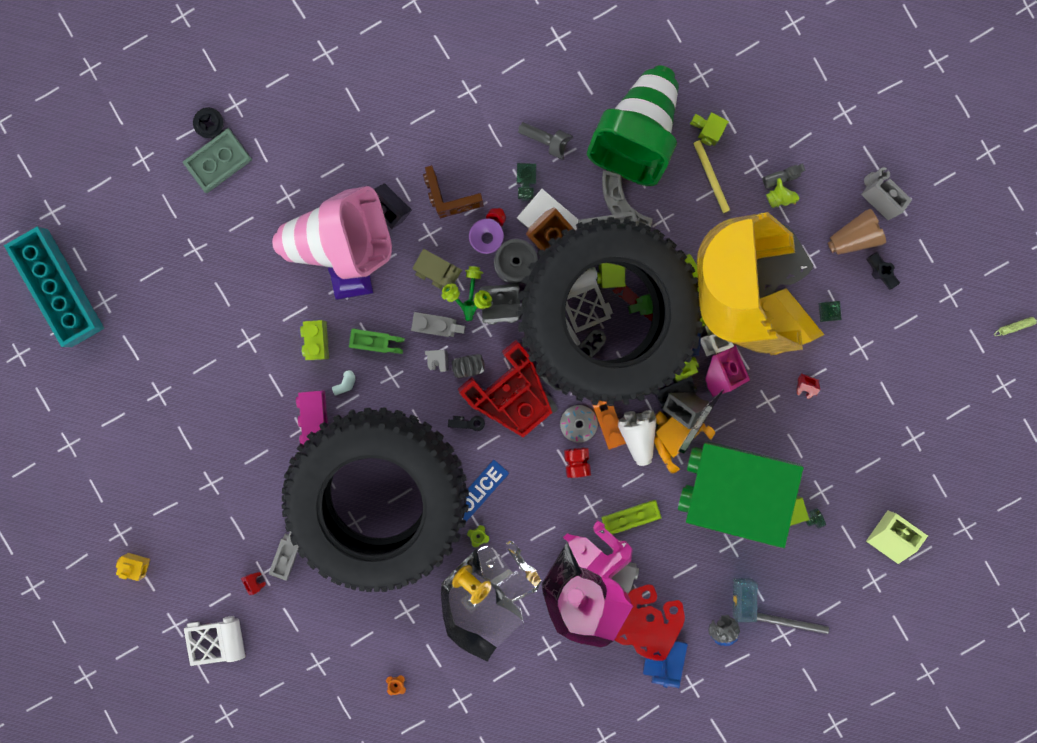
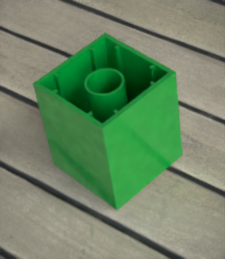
(741, 493)

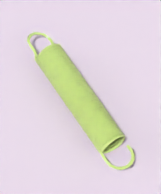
(1016, 326)

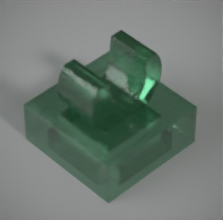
(829, 311)

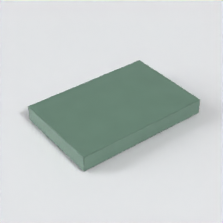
(217, 160)

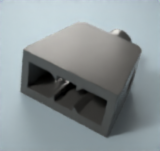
(685, 407)

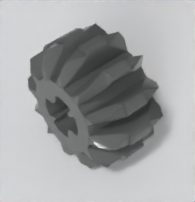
(468, 365)

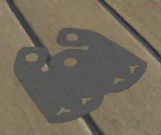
(776, 269)

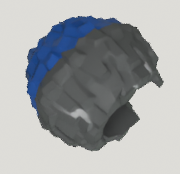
(725, 632)

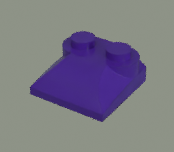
(350, 287)

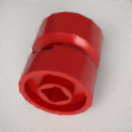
(577, 462)

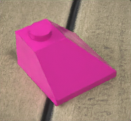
(726, 372)

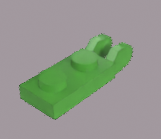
(373, 341)

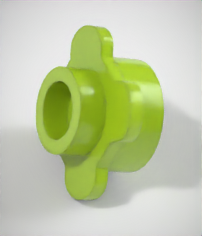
(478, 531)

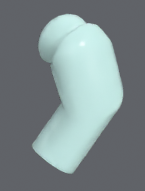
(346, 385)

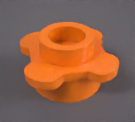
(400, 689)

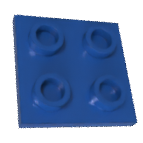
(668, 671)

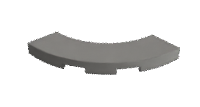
(615, 197)

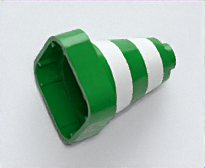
(637, 133)

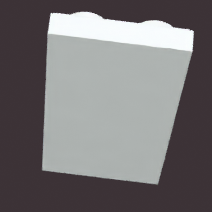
(541, 203)

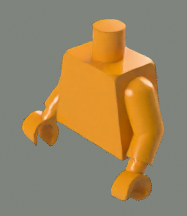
(670, 437)

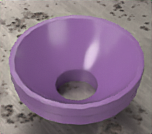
(479, 229)

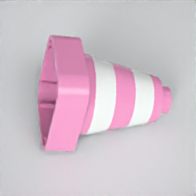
(340, 234)

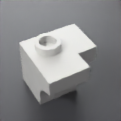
(714, 344)

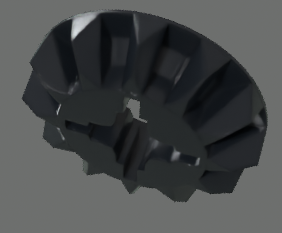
(204, 115)

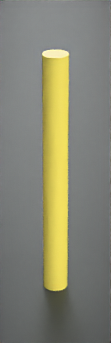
(711, 176)

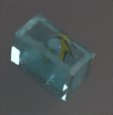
(745, 599)

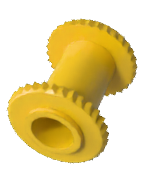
(471, 584)

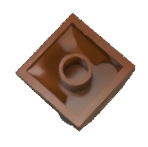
(546, 227)

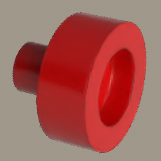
(497, 215)

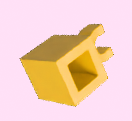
(132, 566)

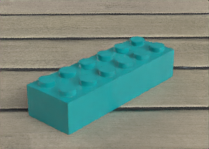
(54, 287)

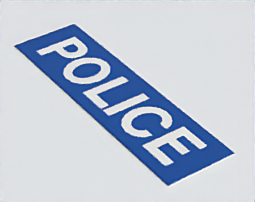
(484, 486)

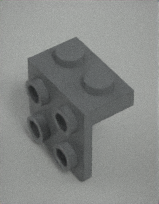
(504, 304)

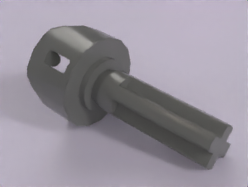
(556, 143)

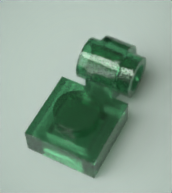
(526, 175)

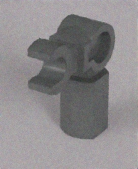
(789, 174)

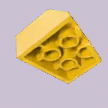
(788, 315)

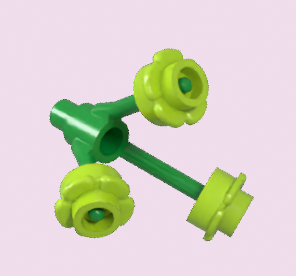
(481, 300)

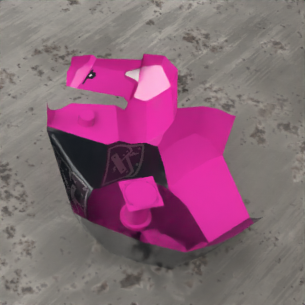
(580, 591)

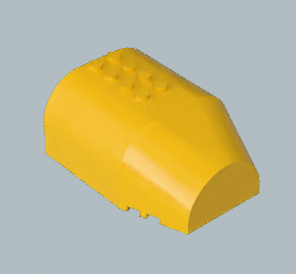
(730, 281)

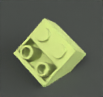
(896, 537)

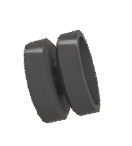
(518, 250)

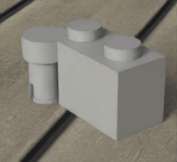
(885, 196)

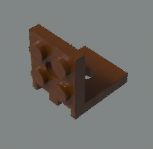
(452, 207)

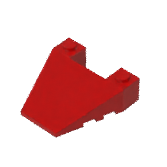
(515, 397)

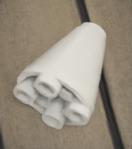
(639, 435)

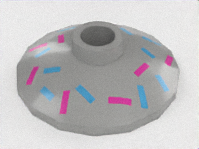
(575, 414)

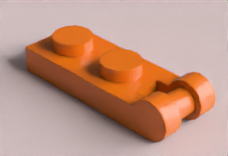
(609, 425)

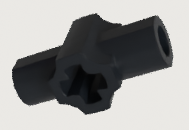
(888, 277)

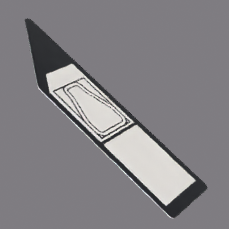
(698, 424)

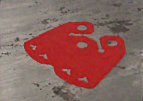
(653, 634)

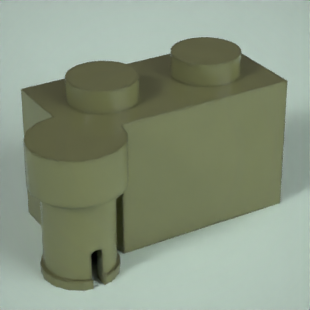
(435, 269)

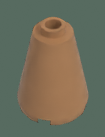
(858, 234)

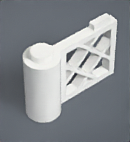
(583, 284)
(229, 642)

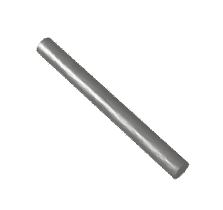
(792, 623)

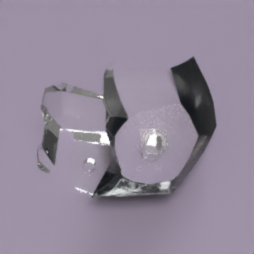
(487, 624)

